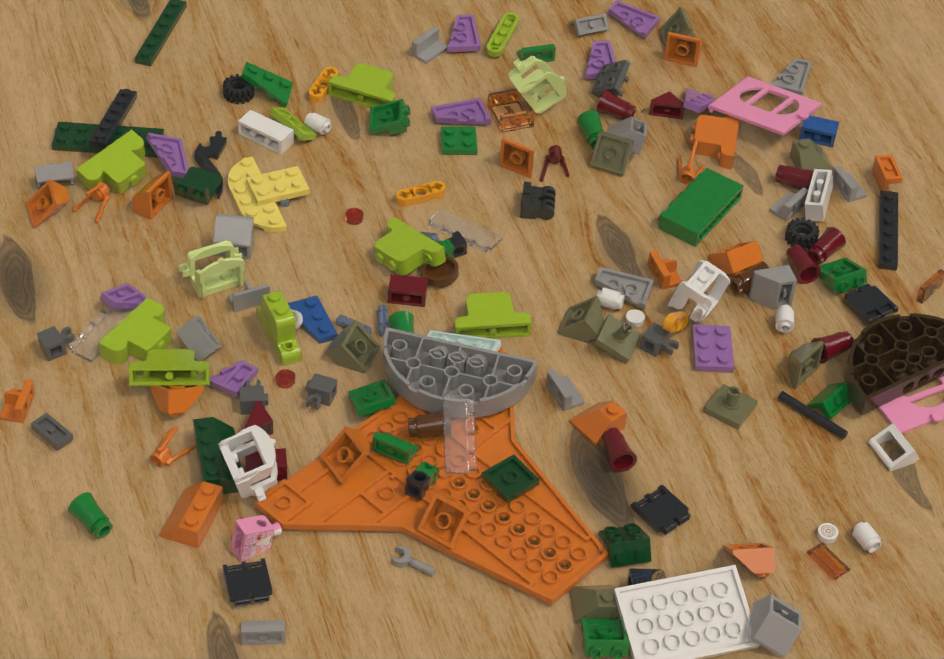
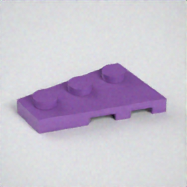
(170, 153)

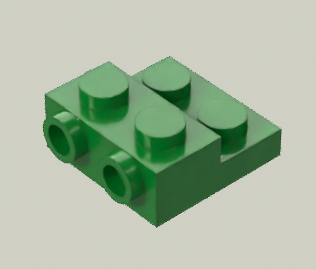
(389, 117)
(842, 275)
(604, 638)

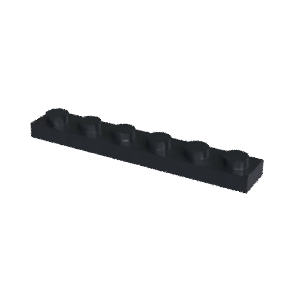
(113, 119)
(888, 230)

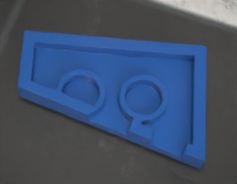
(315, 319)

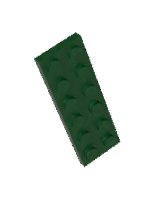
(76, 137)

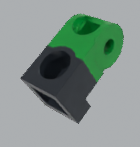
(454, 246)
(421, 480)

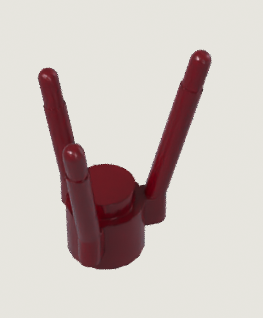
(555, 156)

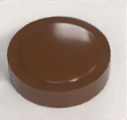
(441, 275)

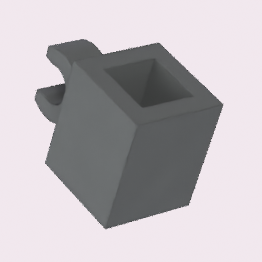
(657, 339)
(54, 343)
(321, 390)
(250, 395)

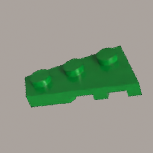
(271, 83)

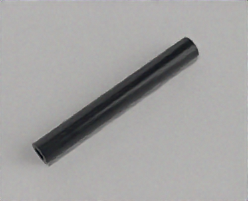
(813, 415)

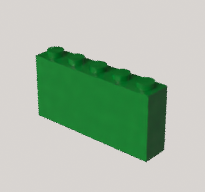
(700, 207)

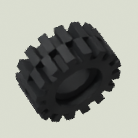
(237, 90)
(801, 226)

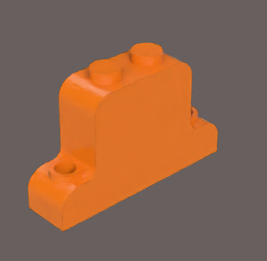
(716, 138)

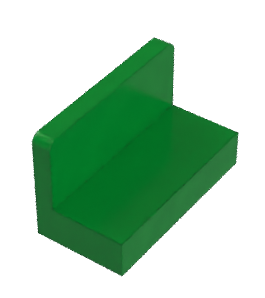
(544, 52)
(831, 399)
(394, 447)

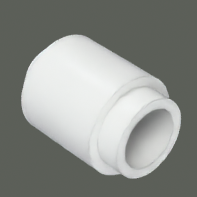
(318, 123)
(611, 298)
(784, 319)
(867, 537)

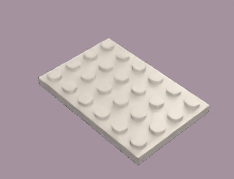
(687, 616)

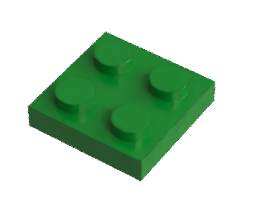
(458, 140)
(372, 398)

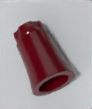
(615, 106)
(794, 176)
(826, 245)
(802, 264)
(834, 345)
(619, 453)

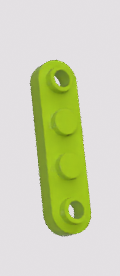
(502, 34)

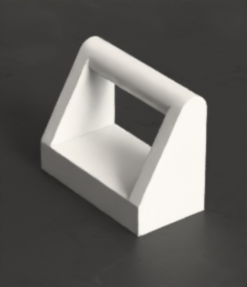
(887, 434)

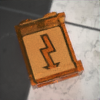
(509, 111)

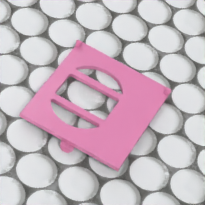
(732, 105)
(910, 416)

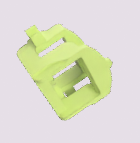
(537, 83)
(218, 275)

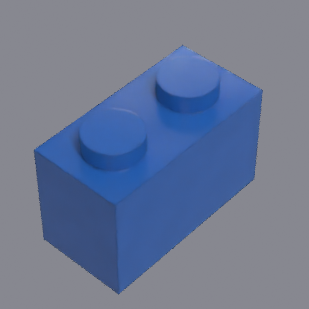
(819, 130)

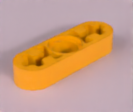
(316, 97)
(432, 191)
(676, 321)

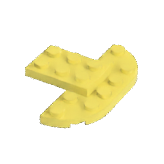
(257, 192)

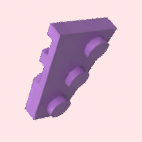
(634, 18)
(464, 35)
(600, 55)
(697, 101)
(462, 112)

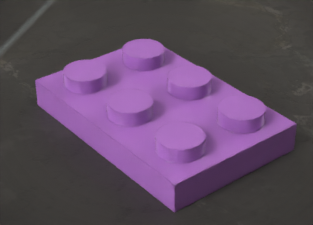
(712, 348)

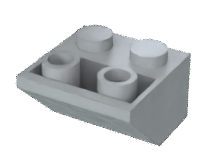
(631, 129)
(237, 230)
(773, 286)
(775, 624)

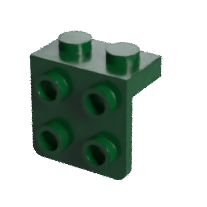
(197, 185)
(626, 545)

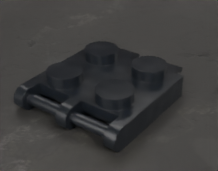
(869, 303)
(663, 511)
(248, 582)

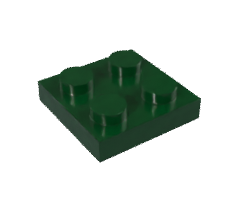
(510, 478)

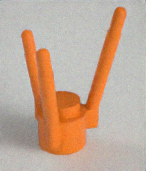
(687, 173)
(98, 193)
(162, 453)

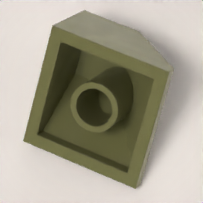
(809, 155)
(583, 320)
(354, 348)
(804, 362)
(593, 602)

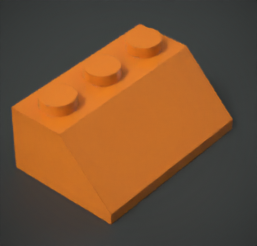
(193, 514)

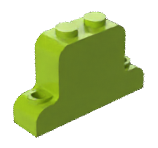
(363, 86)
(407, 249)
(492, 317)
(279, 326)
(169, 368)

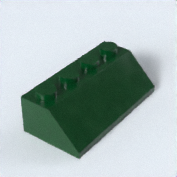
(213, 468)

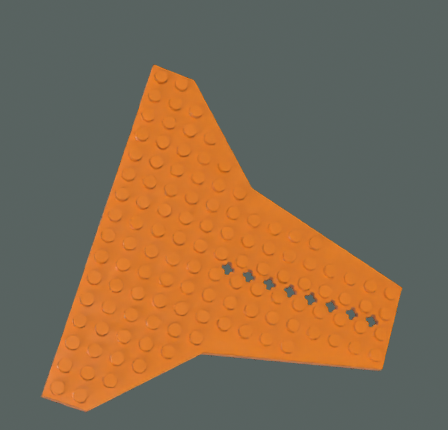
(377, 501)

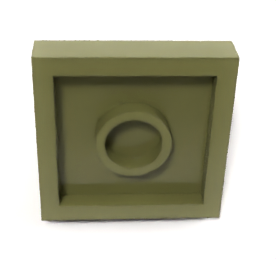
(677, 23)
(612, 152)
(617, 338)
(730, 406)

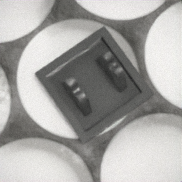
(611, 78)

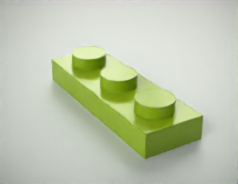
(287, 119)

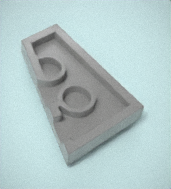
(794, 76)
(633, 287)

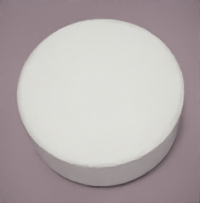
(635, 318)

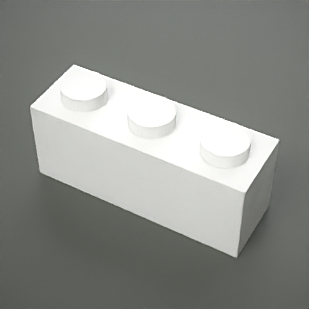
(265, 132)
(818, 195)

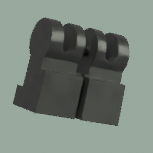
(537, 202)

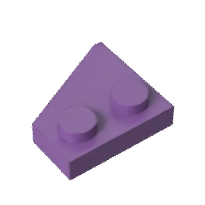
(123, 297)
(234, 377)

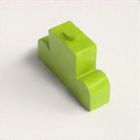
(117, 164)
(137, 334)

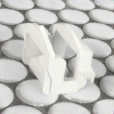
(697, 284)
(265, 447)

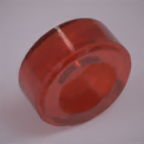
(354, 216)
(285, 378)

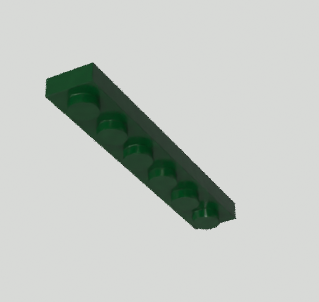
(160, 32)

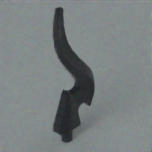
(202, 156)

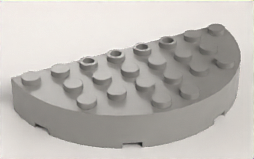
(428, 367)

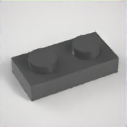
(52, 431)

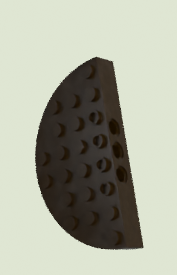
(894, 359)

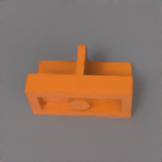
(886, 171)
(663, 270)
(18, 402)

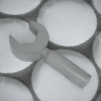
(406, 560)

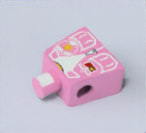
(253, 536)

